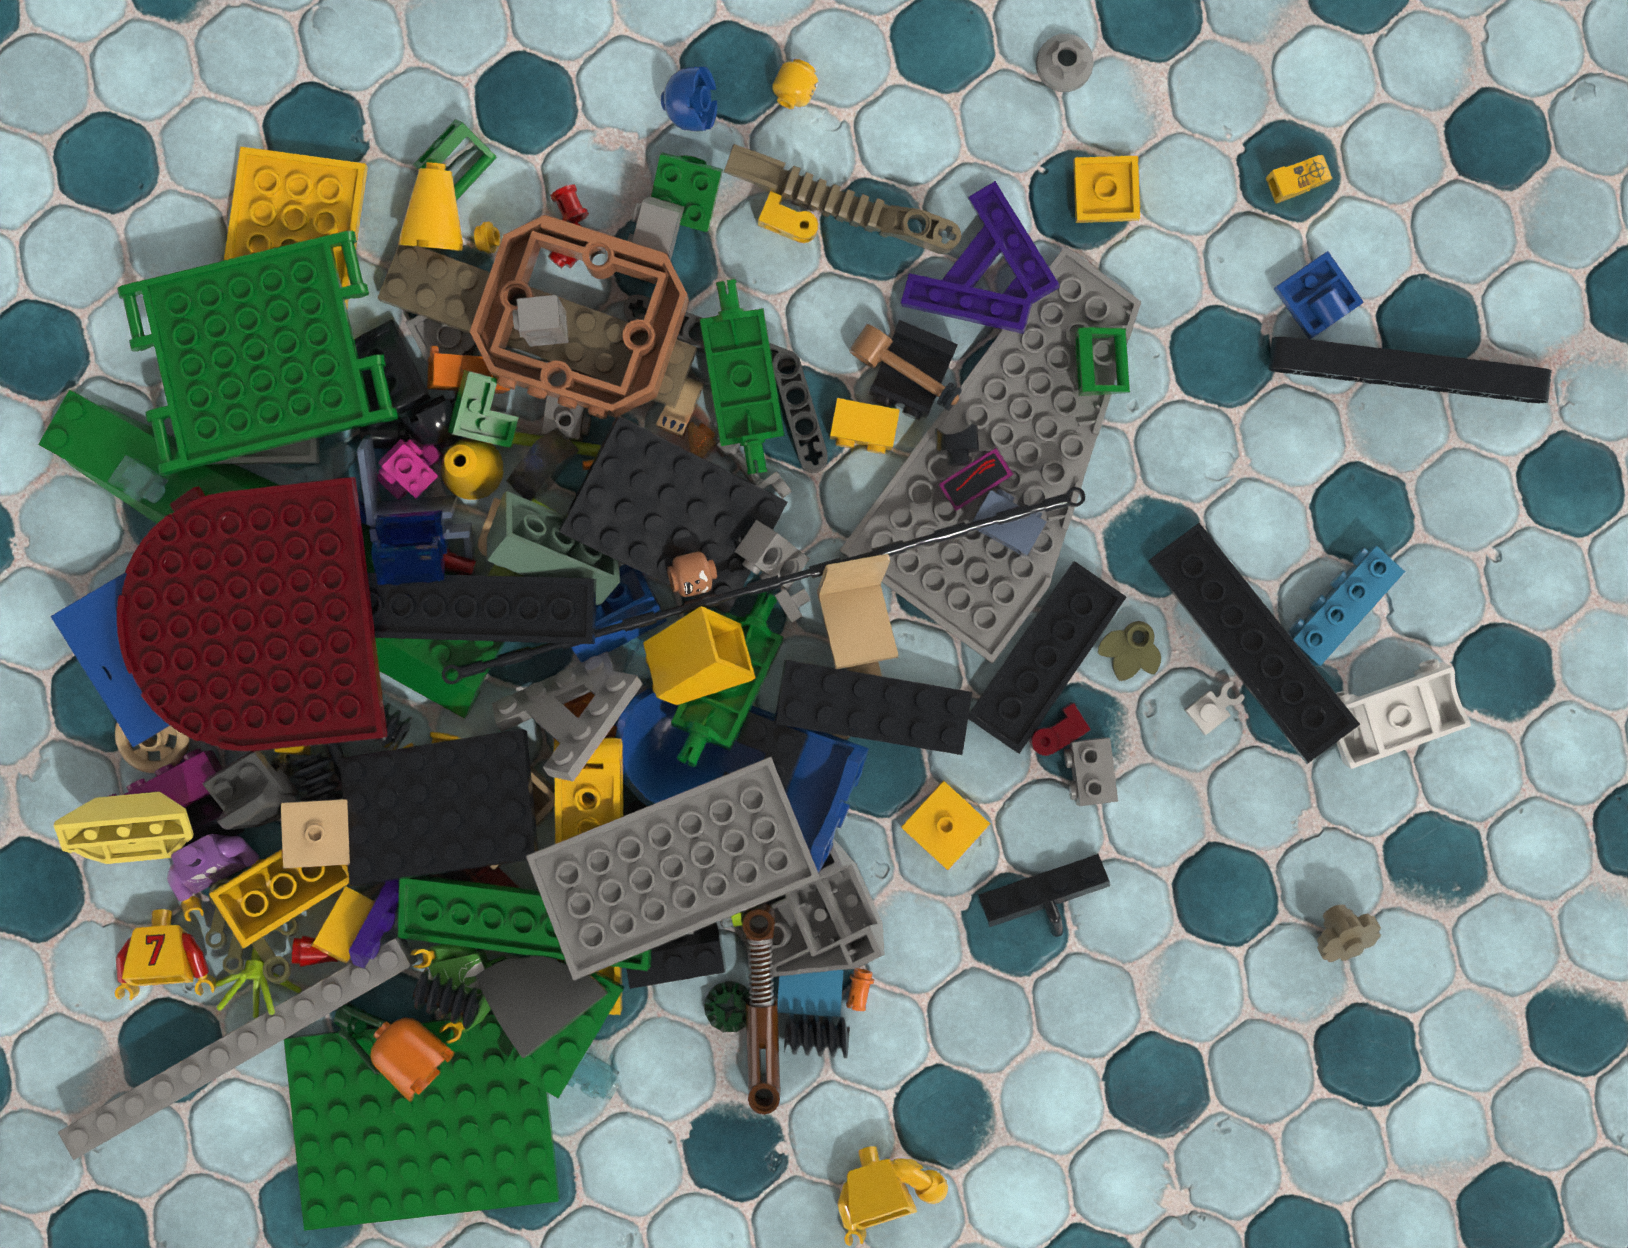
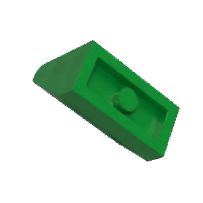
(446, 144)
(1085, 361)

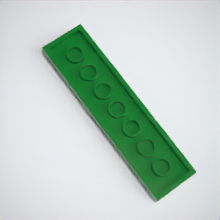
(483, 918)

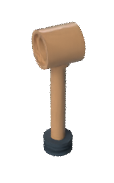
(873, 347)

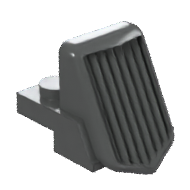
(250, 792)

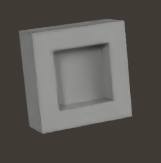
(791, 604)

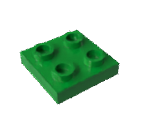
(689, 184)

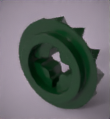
(721, 994)

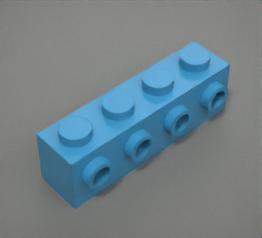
(1345, 604)

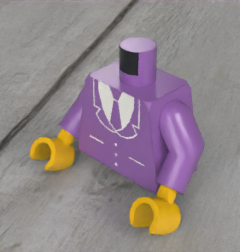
(205, 863)

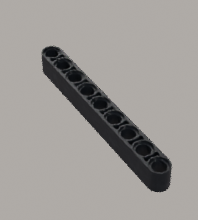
(1410, 370)

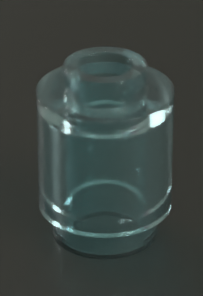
(636, 663)

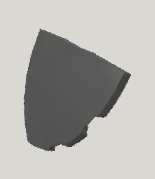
(536, 998)

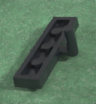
(1045, 892)

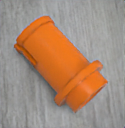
(859, 989)

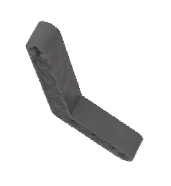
(784, 382)

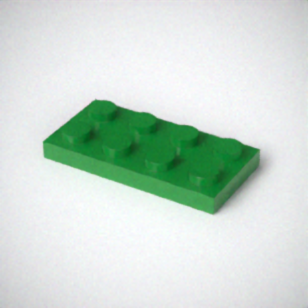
(559, 1057)

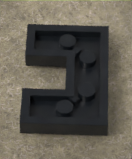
(777, 741)

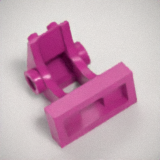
(408, 468)

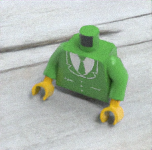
(461, 965)

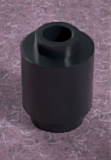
(387, 434)

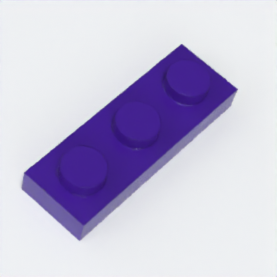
(377, 922)

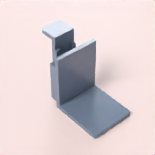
(375, 506)

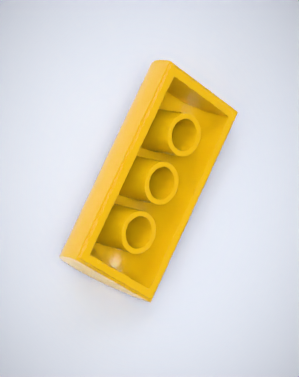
(273, 895)

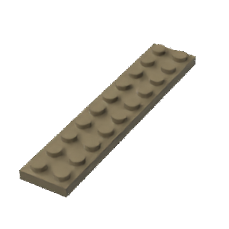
(451, 294)

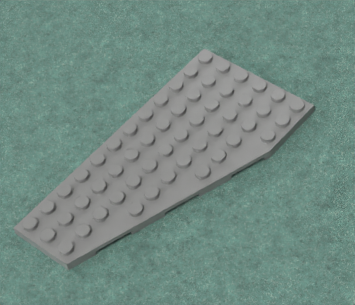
(1032, 413)

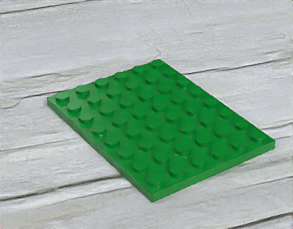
(458, 1147)

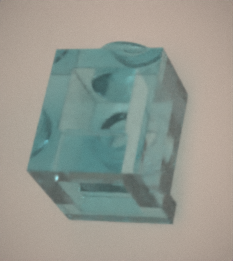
(138, 480)
(595, 1077)

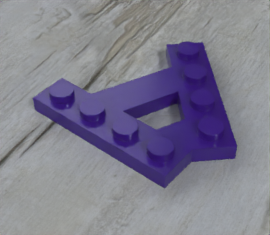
(956, 294)

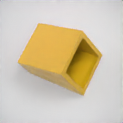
(698, 657)

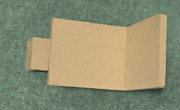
(857, 614)

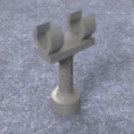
(774, 480)

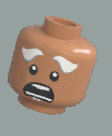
(691, 574)

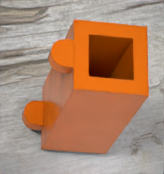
(446, 370)

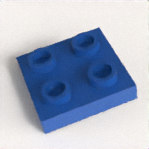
(1318, 295)

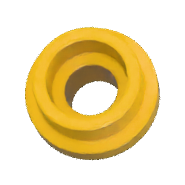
(487, 237)

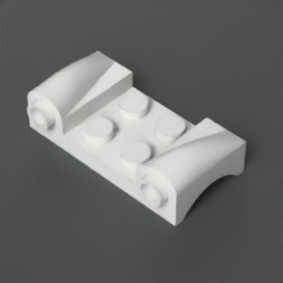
(1403, 715)

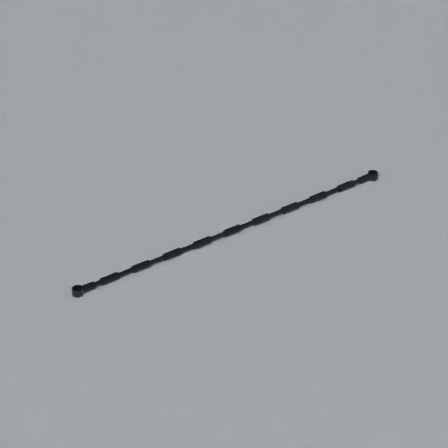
(770, 583)

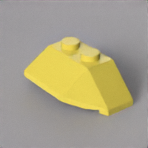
(125, 828)

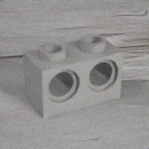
(541, 320)
(770, 553)

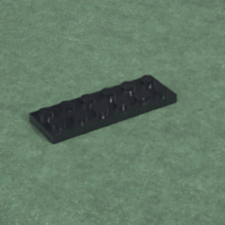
(1046, 657)
(873, 707)

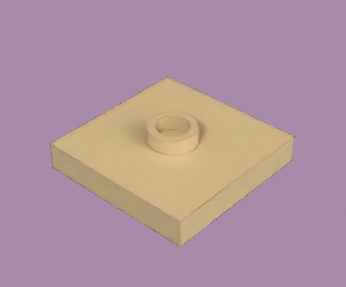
(315, 833)

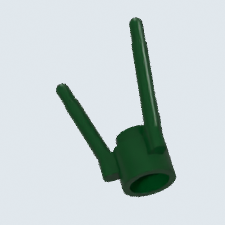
(353, 1021)

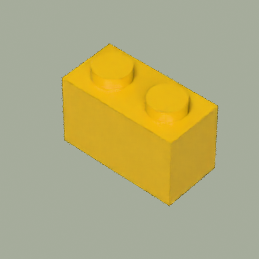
(864, 425)
(343, 924)

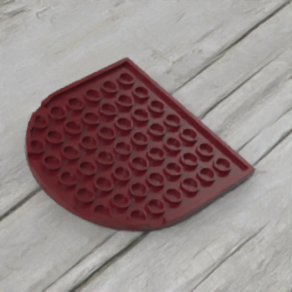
(256, 619)

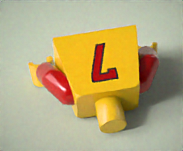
(160, 957)

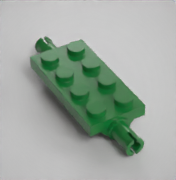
(742, 376)
(722, 714)

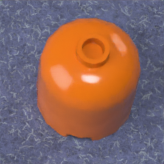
(408, 1055)

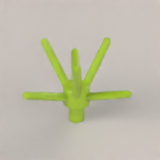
(253, 971)

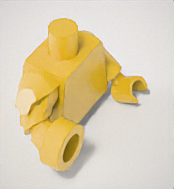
(879, 1192)

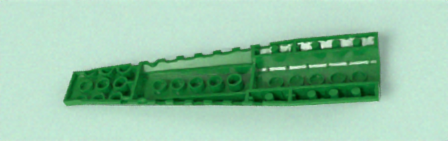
(98, 439)

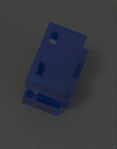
(411, 548)

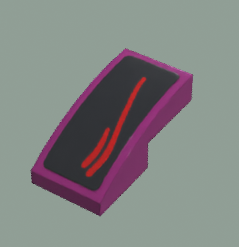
(976, 479)

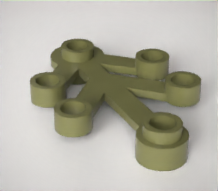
(260, 945)

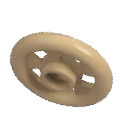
(139, 758)

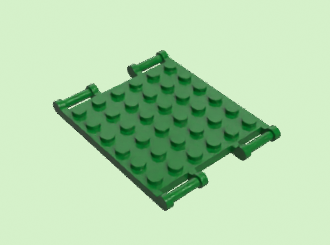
(256, 352)

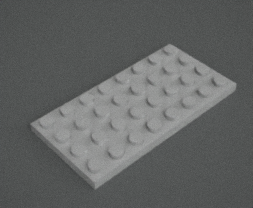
(672, 868)

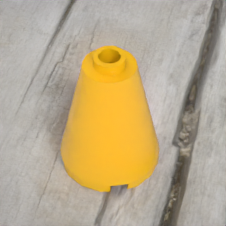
(432, 211)
(472, 469)

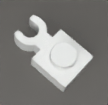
(1211, 710)

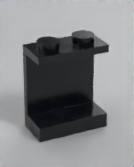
(925, 352)

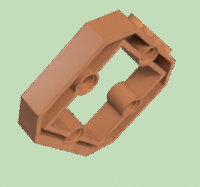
(511, 277)

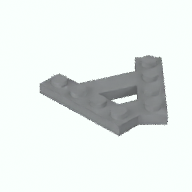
(576, 736)

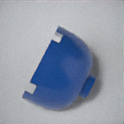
(689, 99)

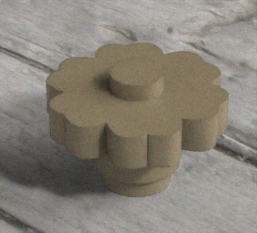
(1346, 934)

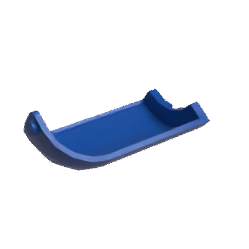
(816, 793)

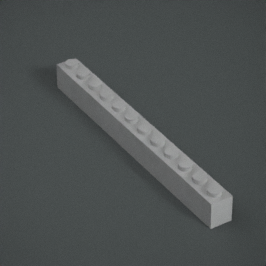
(235, 1048)

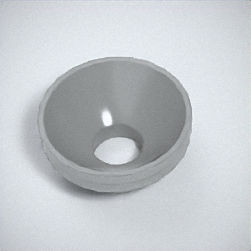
(1061, 77)

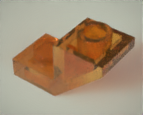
(701, 440)

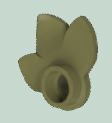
(1129, 655)

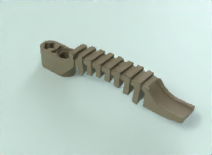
(830, 201)

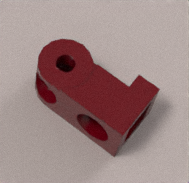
(1061, 733)

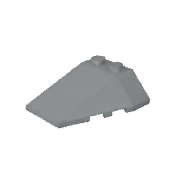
(825, 922)

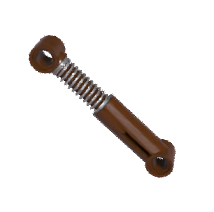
(762, 1012)

